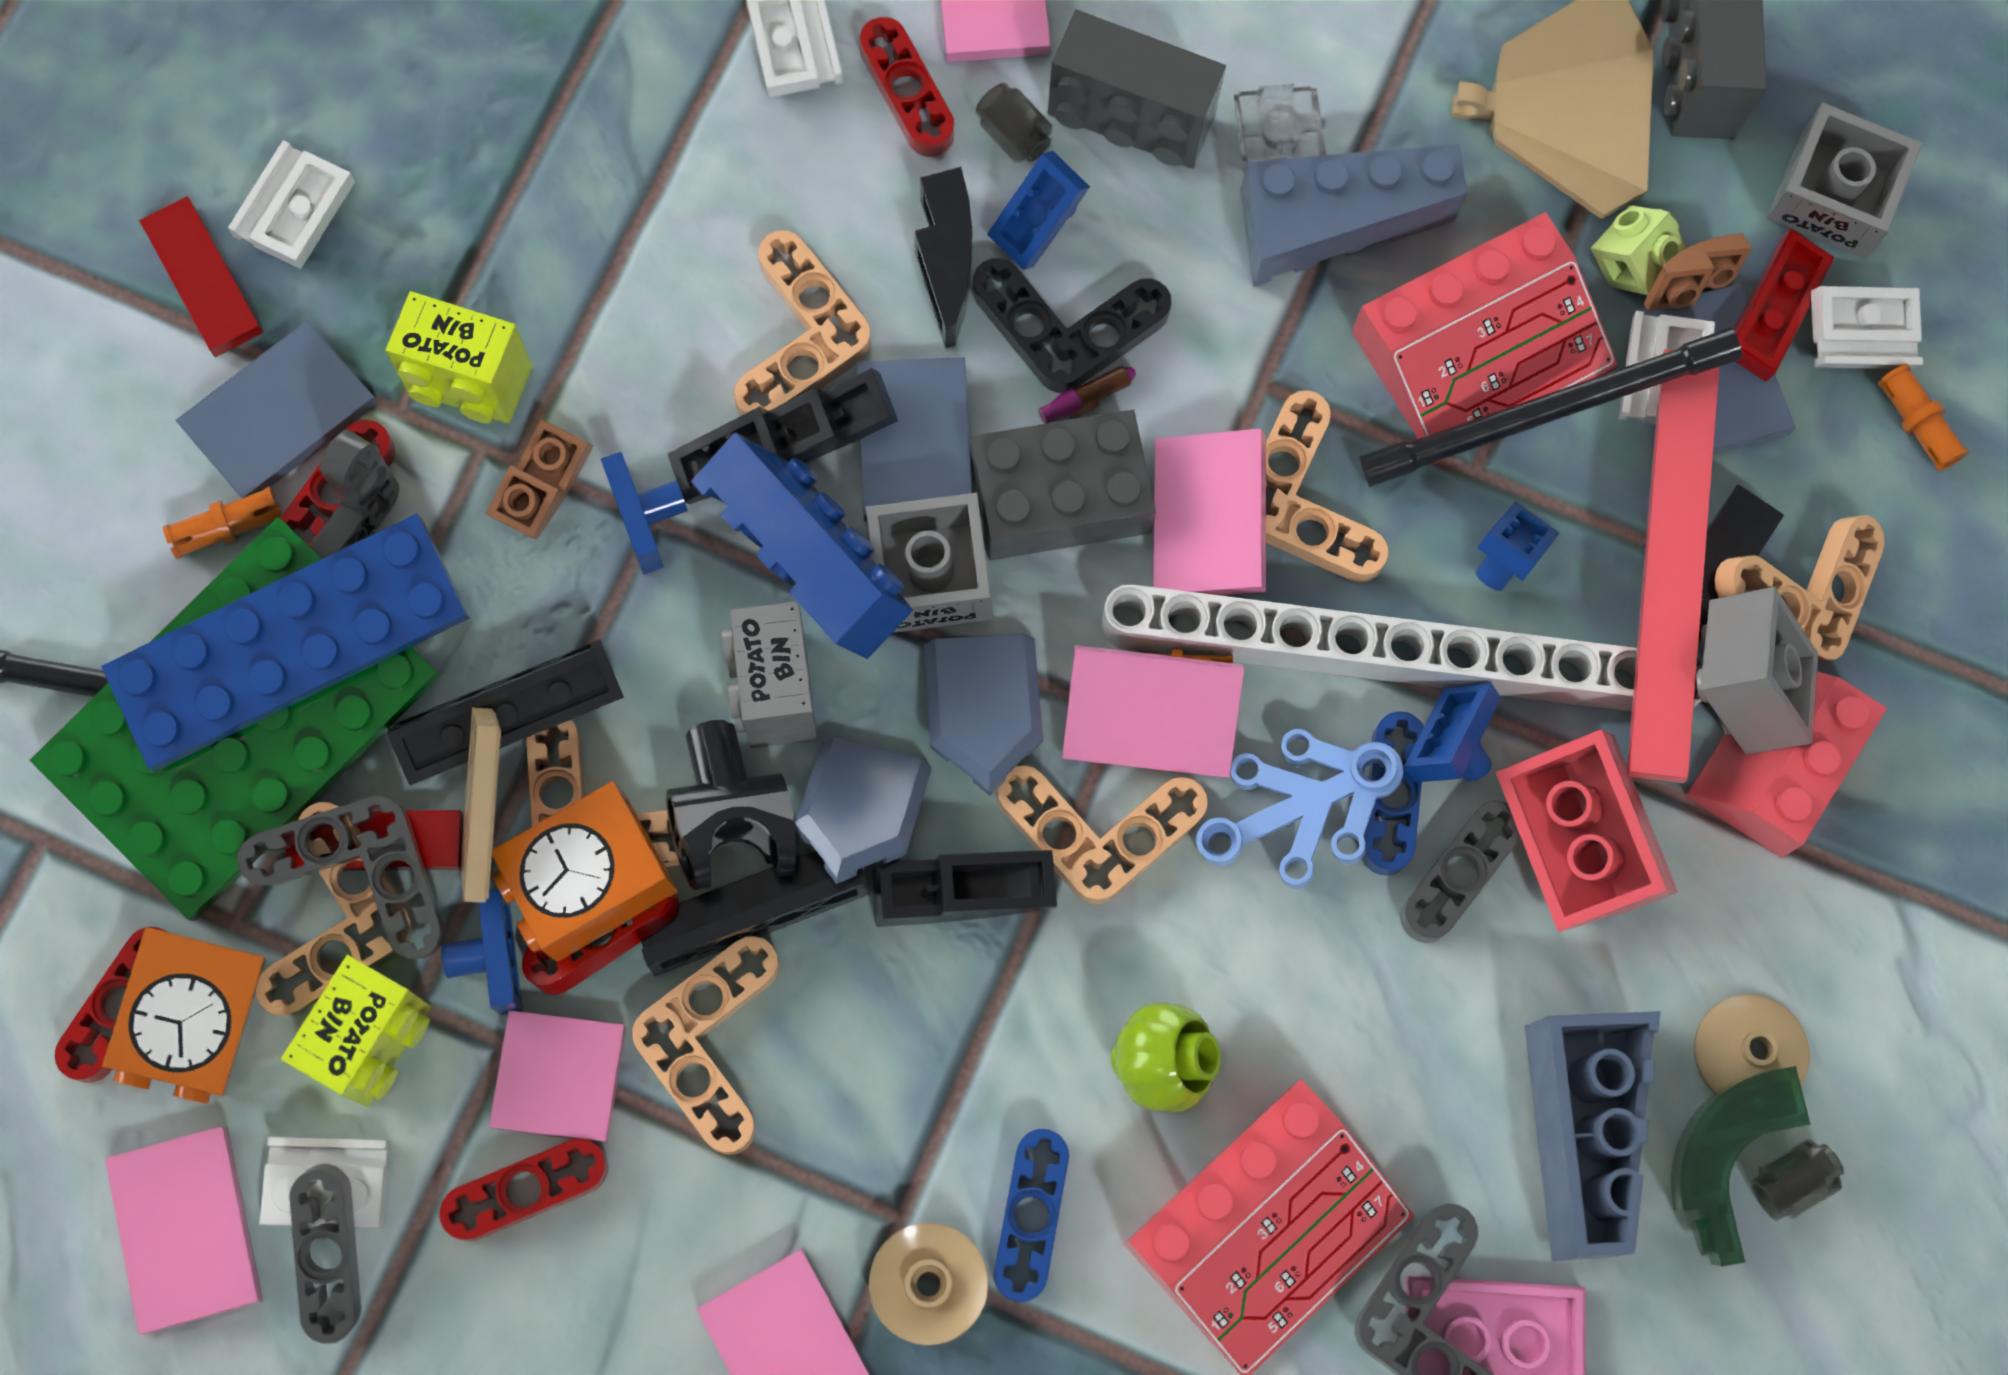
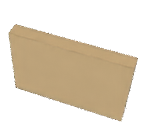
(480, 805)

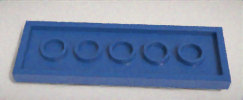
(285, 642)

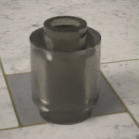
(1014, 123)
(1797, 1180)

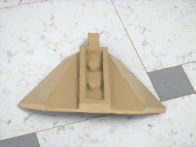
(1574, 103)

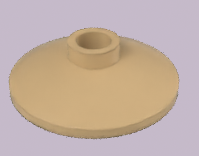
(1726, 1034)
(933, 1250)

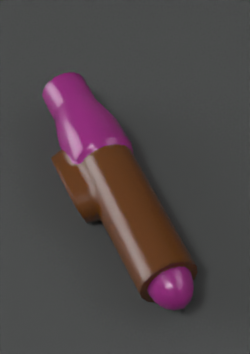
(1086, 397)

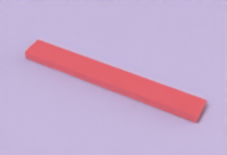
(1673, 578)

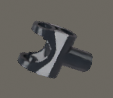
(728, 807)

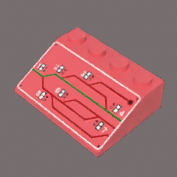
(1486, 330)
(1270, 1228)

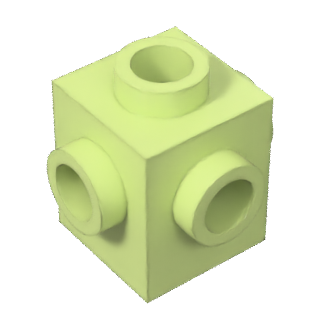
(1637, 248)

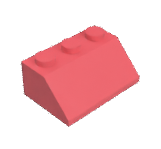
(1784, 791)
(1586, 831)

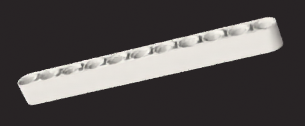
(1375, 635)

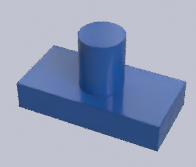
(1038, 210)
(642, 509)
(1513, 547)
(1452, 736)
(490, 954)

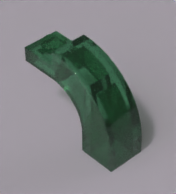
(1714, 1141)

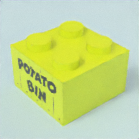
(459, 358)
(358, 1033)

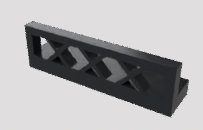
(523, 705)
(748, 909)

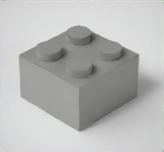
(1758, 671)

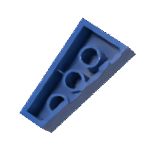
(806, 543)

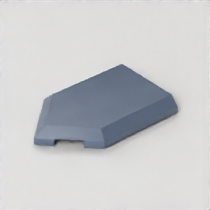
(983, 703)
(861, 805)

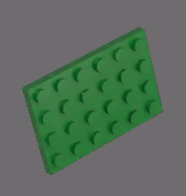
(196, 813)

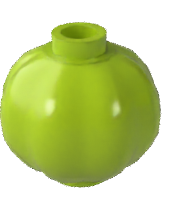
(1166, 1057)

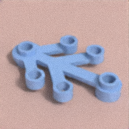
(1307, 800)

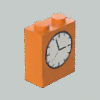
(581, 873)
(183, 1015)

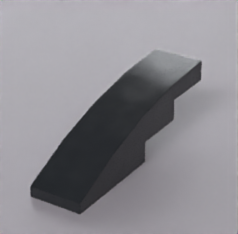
(798, 428)

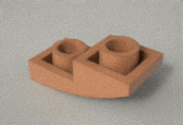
(1696, 268)
(540, 481)

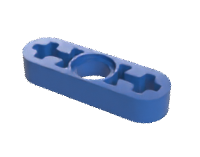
(1403, 835)
(1053, 1174)

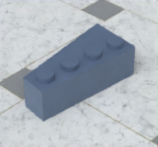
(1343, 202)
(1591, 1126)

